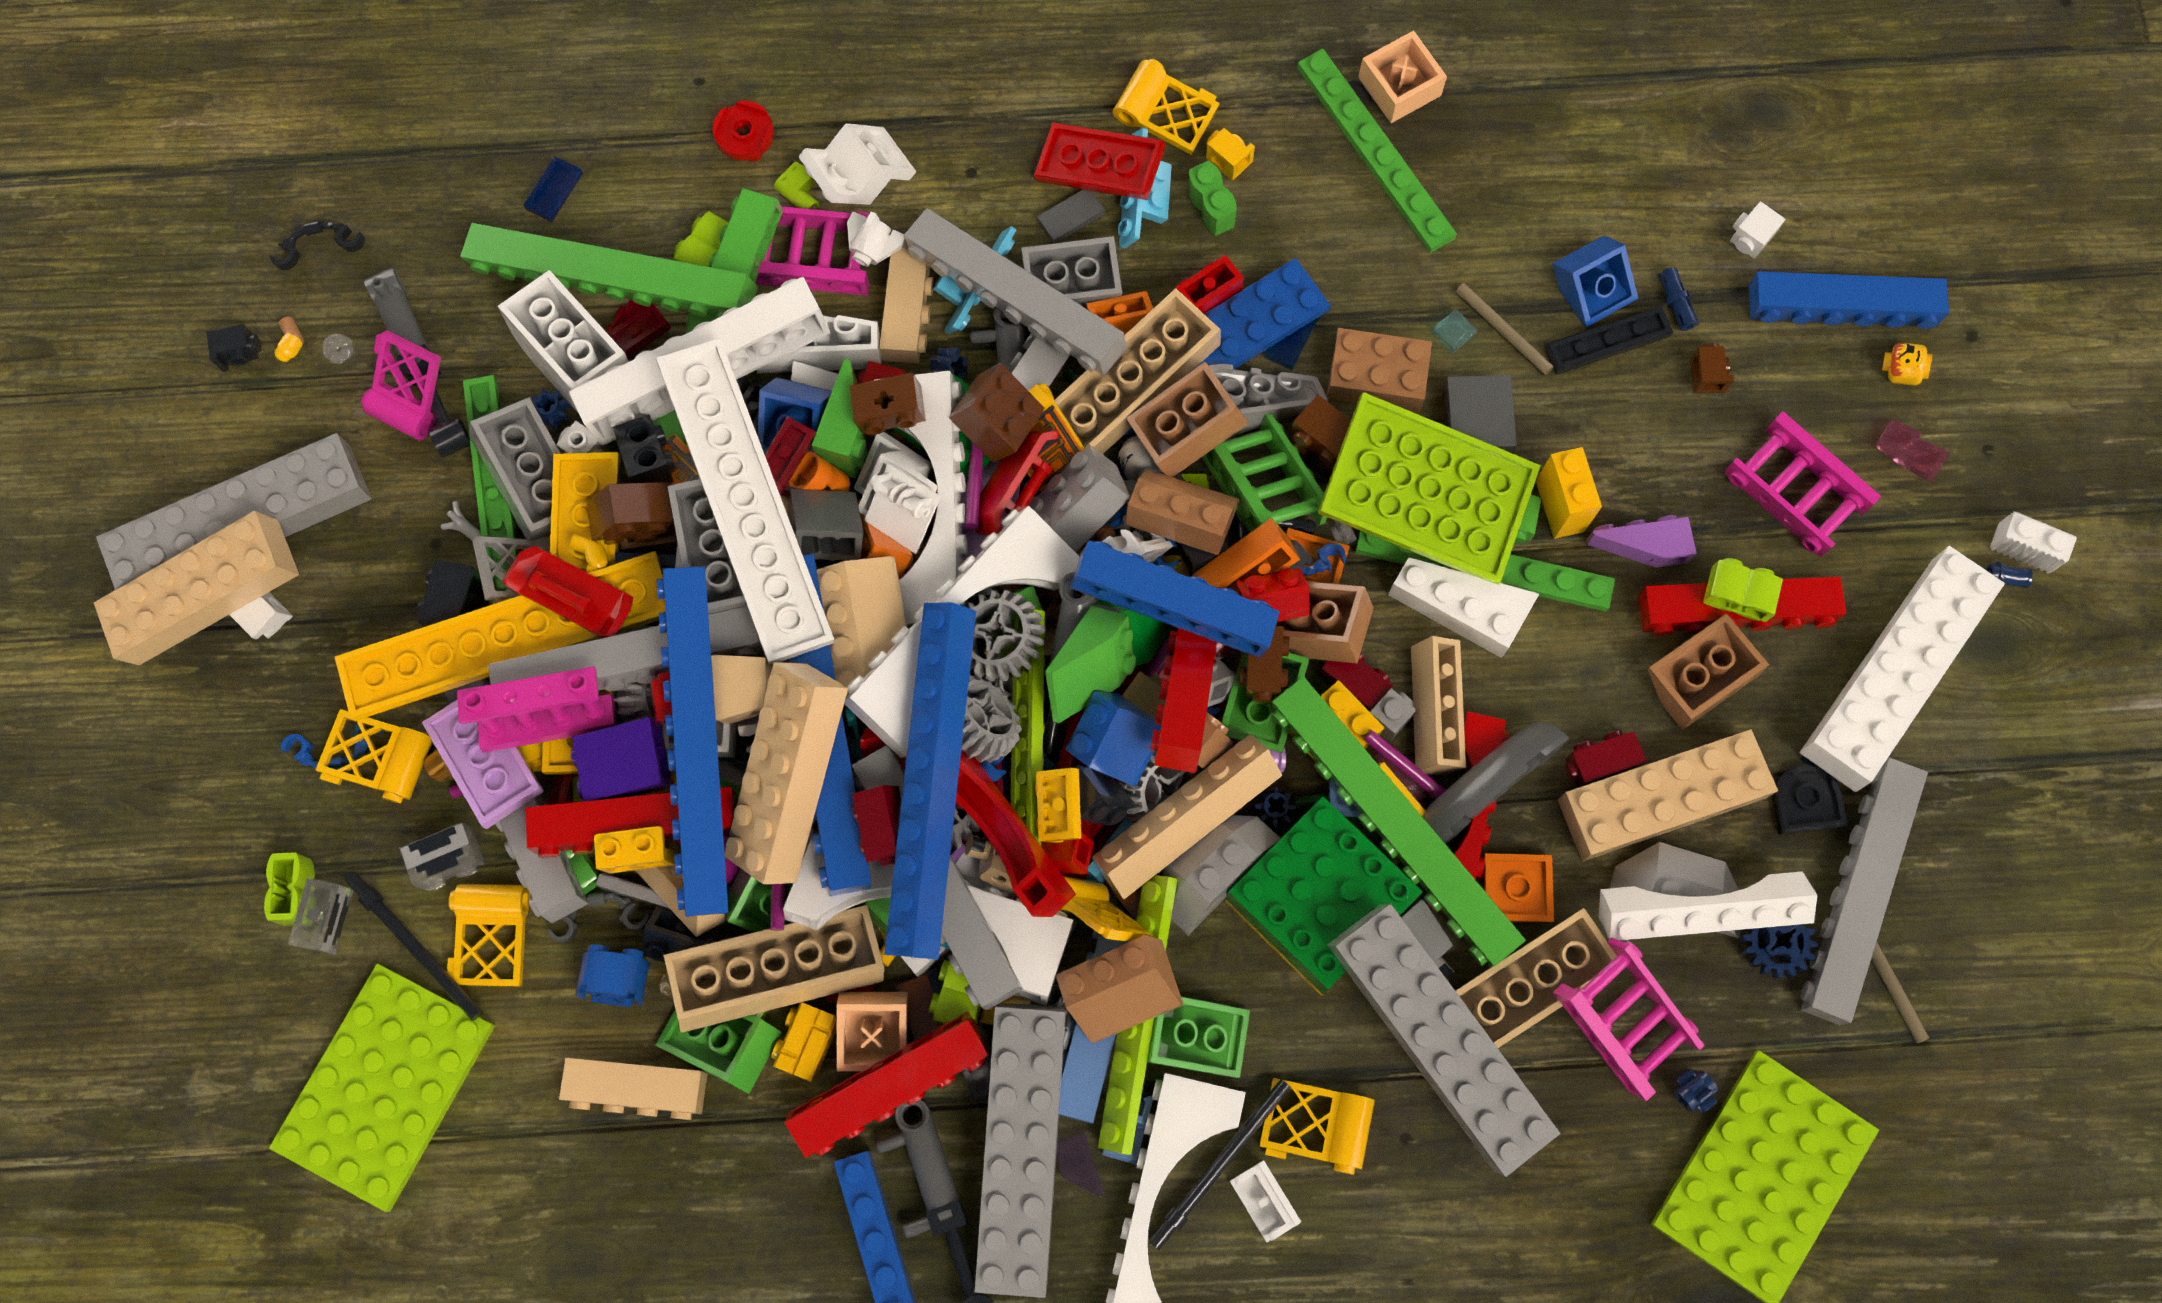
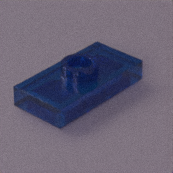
(553, 189)
(1290, 348)

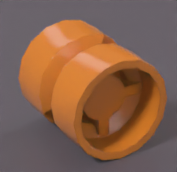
(818, 474)

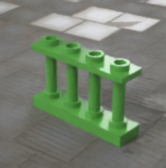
(1232, 479)

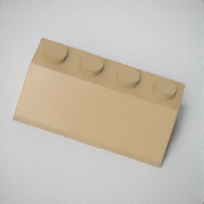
(862, 611)

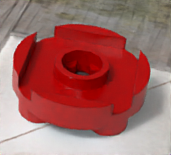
(748, 146)

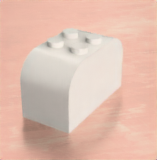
(543, 325)

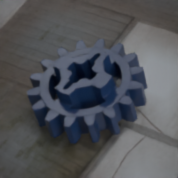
(1786, 952)

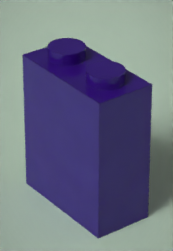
(621, 761)

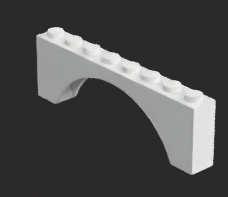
(947, 543)
(1020, 553)
(1029, 942)
(1183, 1118)

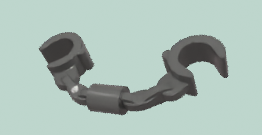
(597, 899)

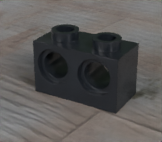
(643, 451)

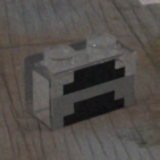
(442, 857)
(320, 916)

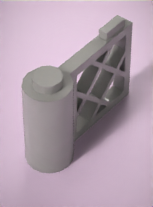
(489, 568)

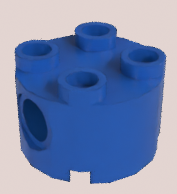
(613, 976)

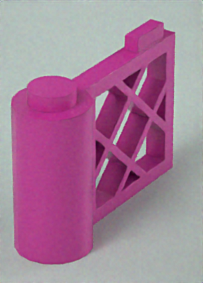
(399, 407)

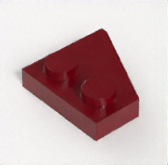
(636, 327)

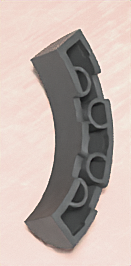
(1492, 778)

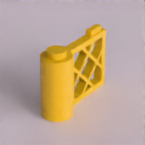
(1143, 95)
(397, 769)
(488, 906)
(1093, 907)
(1345, 1132)

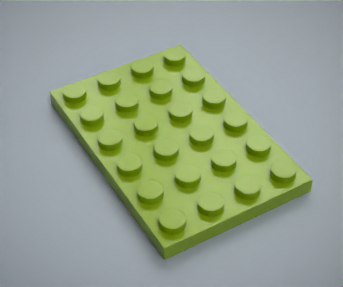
(1429, 489)
(382, 1088)
(1765, 1178)

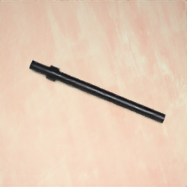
(372, 900)
(1177, 1216)

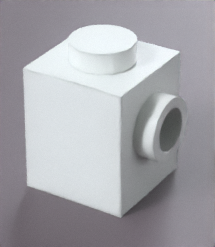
(1756, 229)

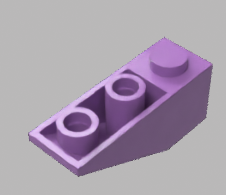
(1652, 543)

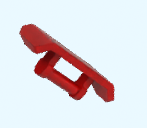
(1006, 479)
(568, 591)

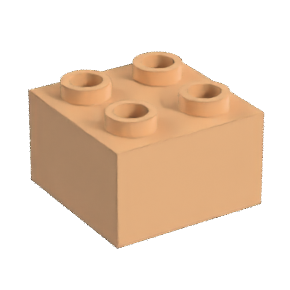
(1402, 76)
(869, 1027)

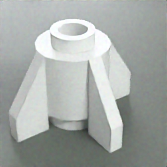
(871, 240)

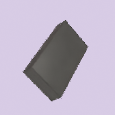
(1070, 215)

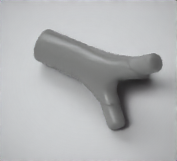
(460, 523)

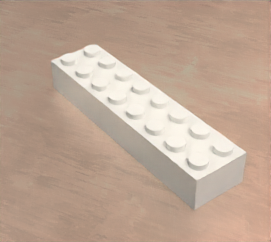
(751, 338)
(1902, 669)

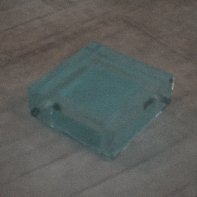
(1454, 331)

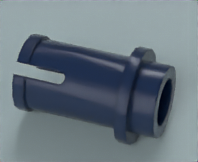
(2011, 575)

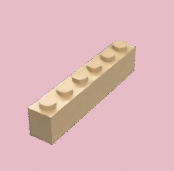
(1187, 816)

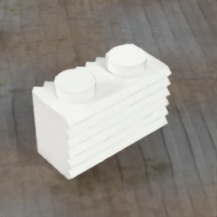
(2033, 542)

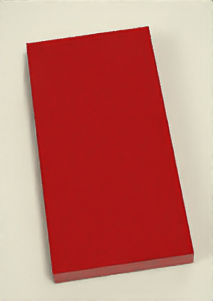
(1099, 161)

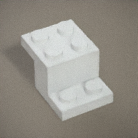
(856, 164)
(889, 450)

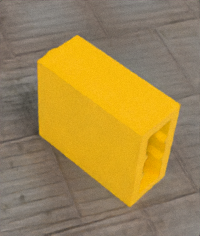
(1568, 493)

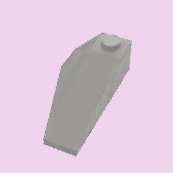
(1263, 393)

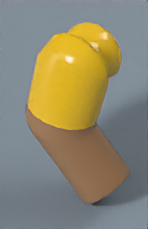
(290, 342)

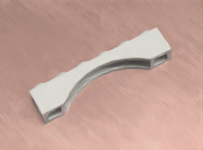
(1771, 902)

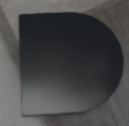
(1808, 801)

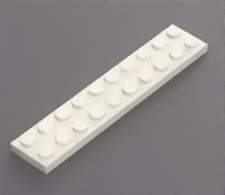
(745, 501)

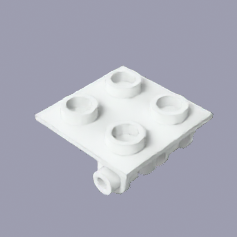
(901, 507)

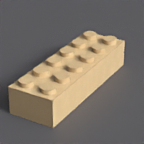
(1157, 355)
(196, 588)
(785, 772)
(1667, 795)
(773, 969)
(1522, 986)

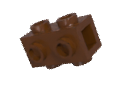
(1265, 674)

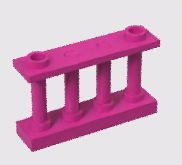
(821, 276)
(1827, 467)
(536, 709)
(1598, 1026)

